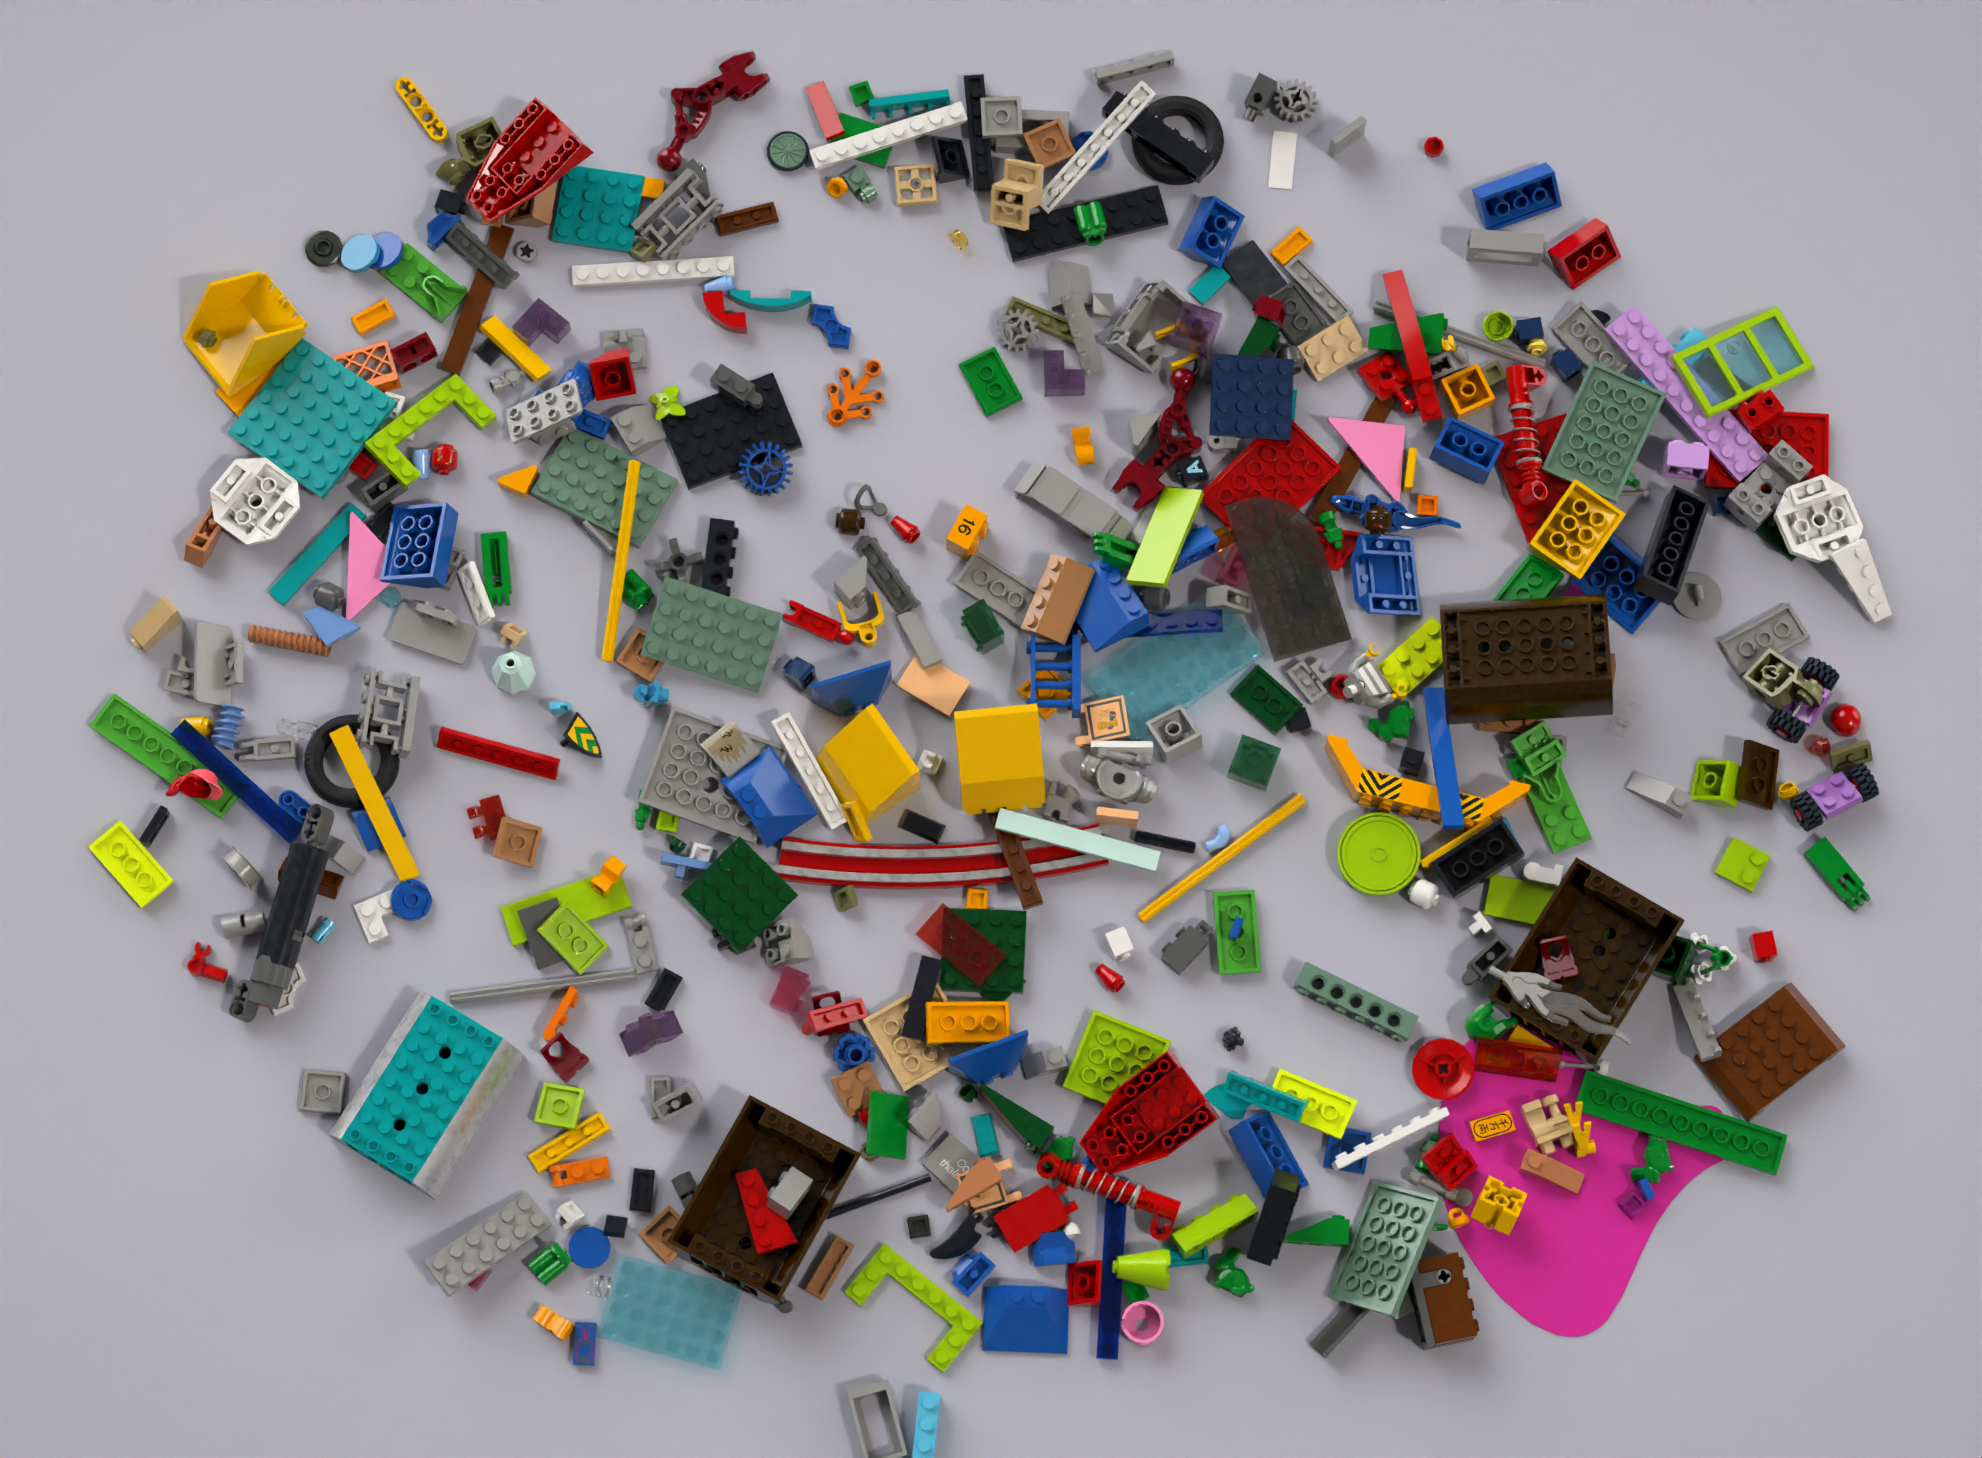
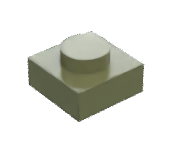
(643, 250)
(1494, 373)
(845, 898)

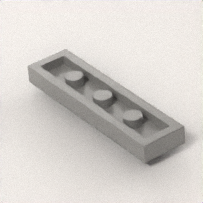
(1317, 289)

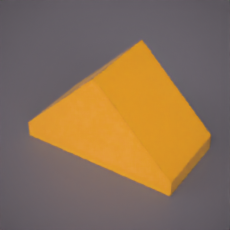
(519, 482)

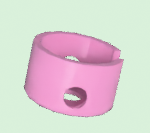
(1142, 1310)

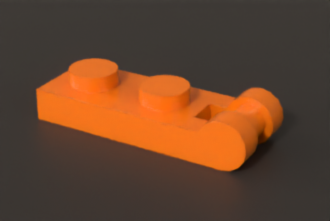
(560, 1016)
(580, 1172)

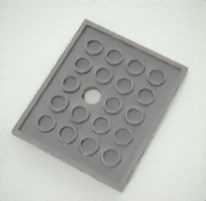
(682, 766)

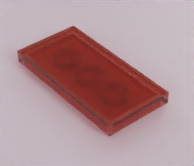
(961, 945)
(1517, 1059)

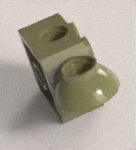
(473, 148)
(1781, 681)

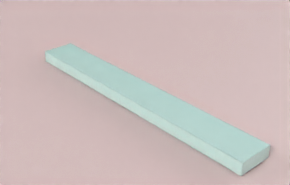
(1077, 840)

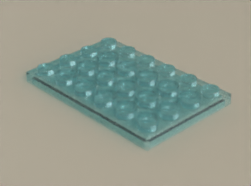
(669, 1312)

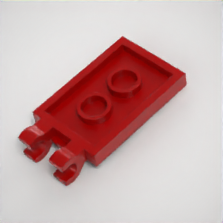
(1034, 1215)

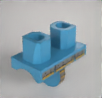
(651, 695)

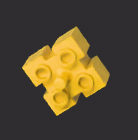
(1498, 1205)

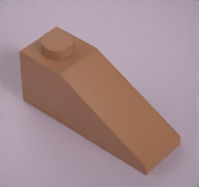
(203, 540)
(1551, 1171)
(977, 1181)

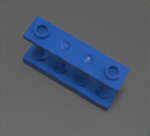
(1074, 667)

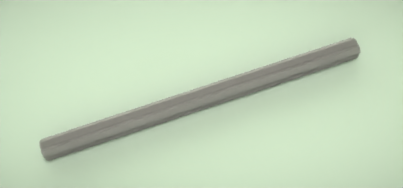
(1475, 341)
(542, 986)

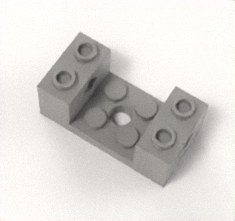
(1779, 471)

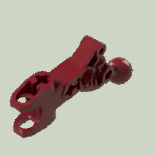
(732, 81)
(1146, 476)

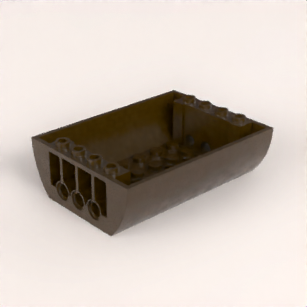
(1527, 678)
(1583, 910)
(716, 1216)

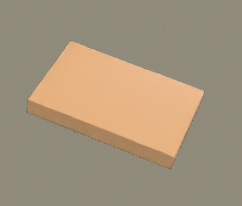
(934, 686)

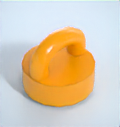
(836, 187)
(1457, 1222)

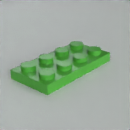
(1244, 953)

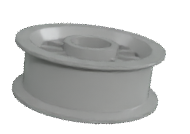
(242, 867)

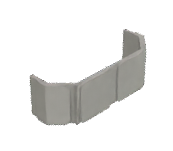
(1071, 502)

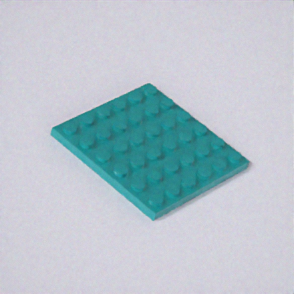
(312, 418)

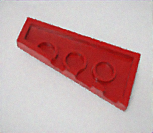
(767, 1227)

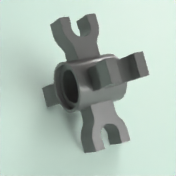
(694, 559)

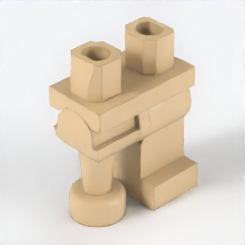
(1545, 1130)

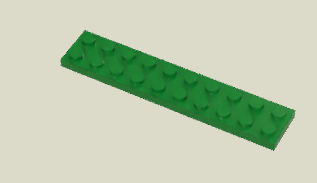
(1681, 1122)

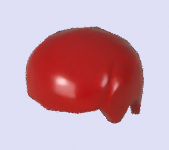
(1845, 720)

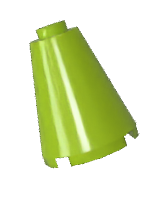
(1145, 1268)

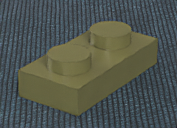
(1850, 755)

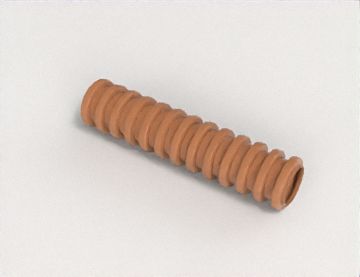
(288, 640)

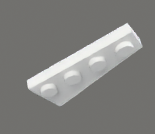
(1859, 571)

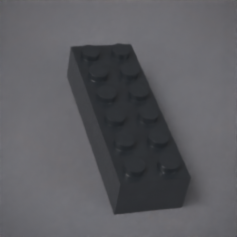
(1671, 545)

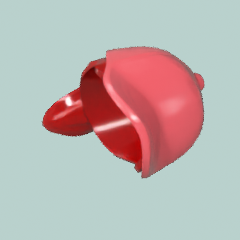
(197, 784)

